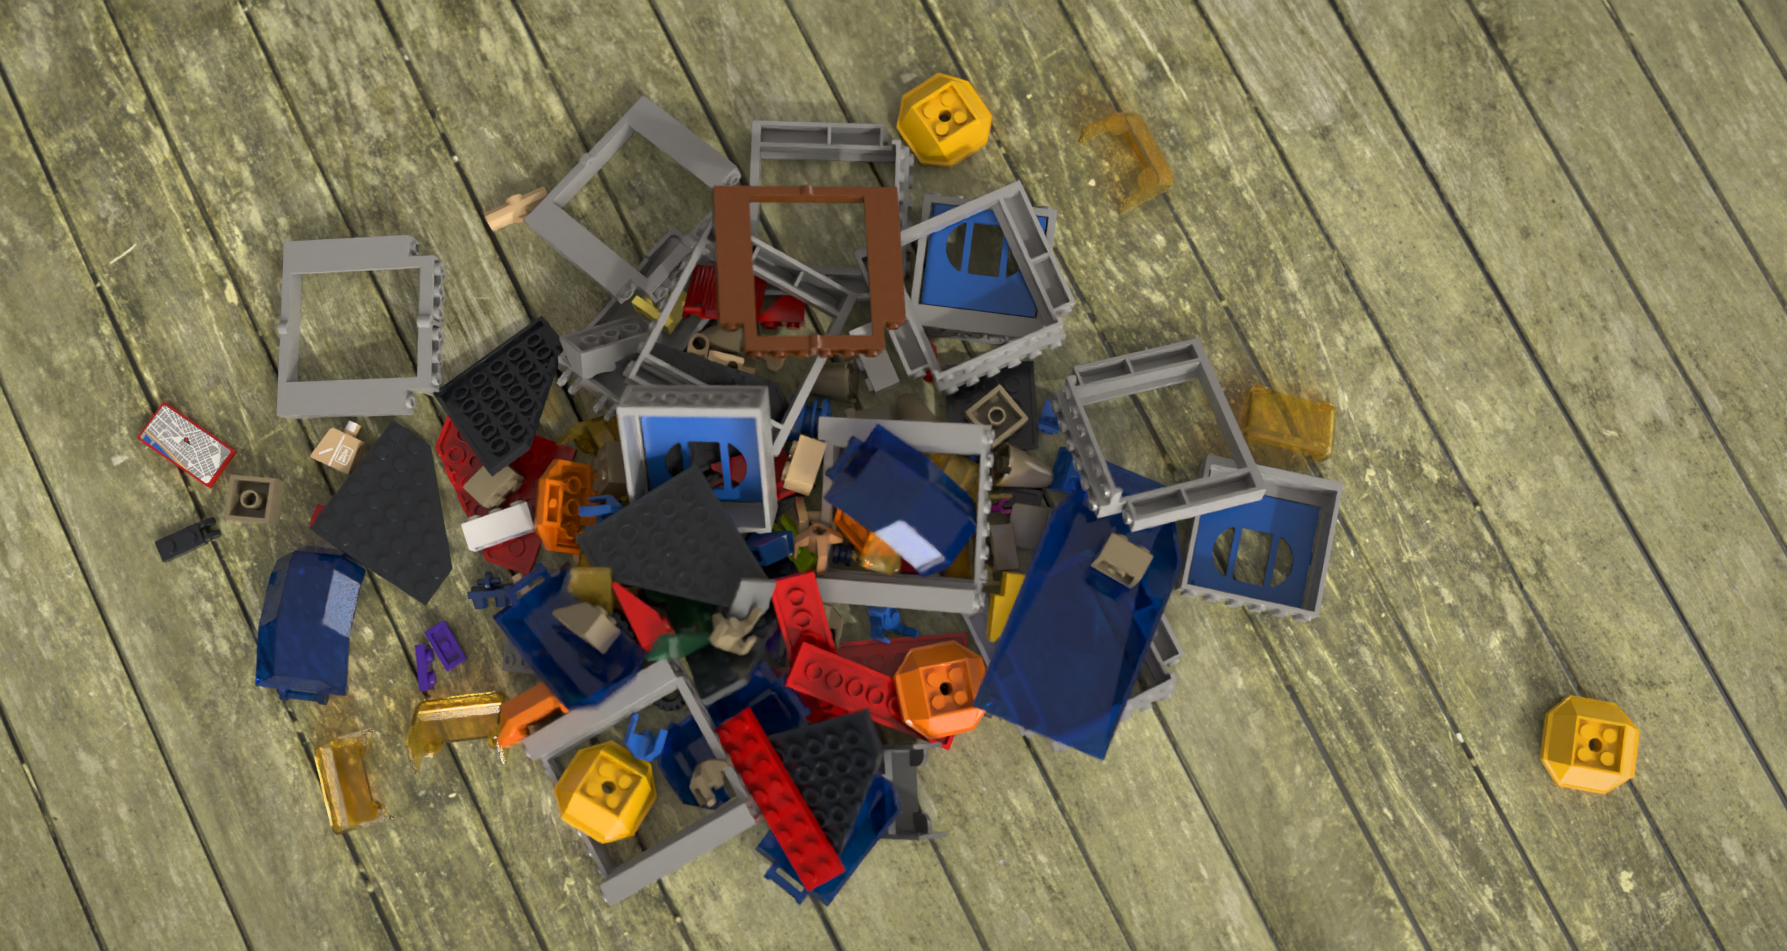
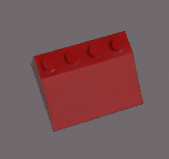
(644, 620)

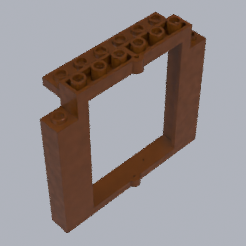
(735, 268)

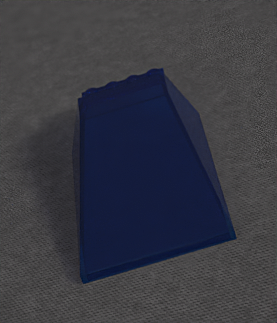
(1076, 632)

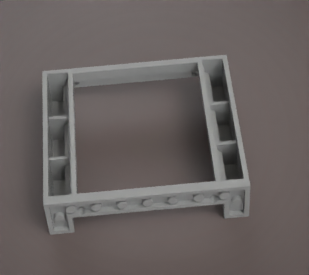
(775, 269)
(904, 589)
(684, 845)

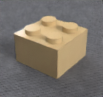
(806, 459)

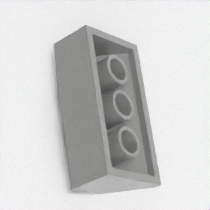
(600, 346)

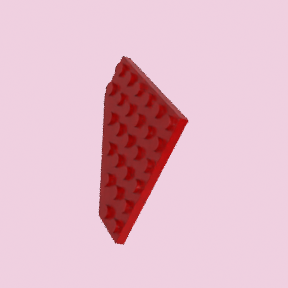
(462, 464)

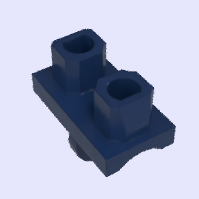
(491, 588)

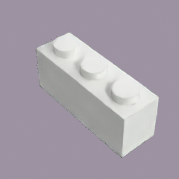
(879, 370)
(499, 526)

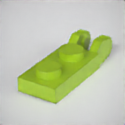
(805, 559)

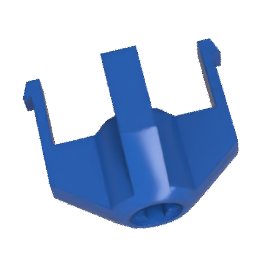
(603, 511)
(887, 619)
(644, 745)

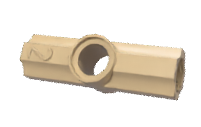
(515, 209)

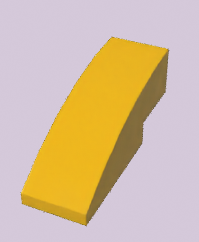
(1001, 604)

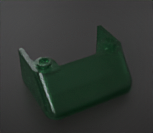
(690, 621)

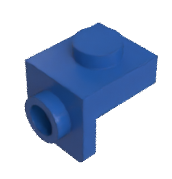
(1048, 420)

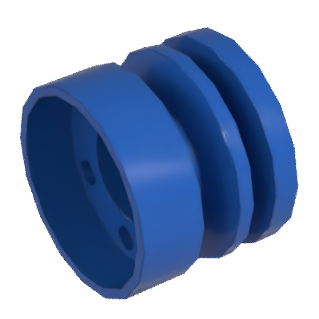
(808, 419)

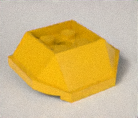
(938, 141)
(1567, 751)
(603, 814)

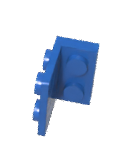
(1065, 476)

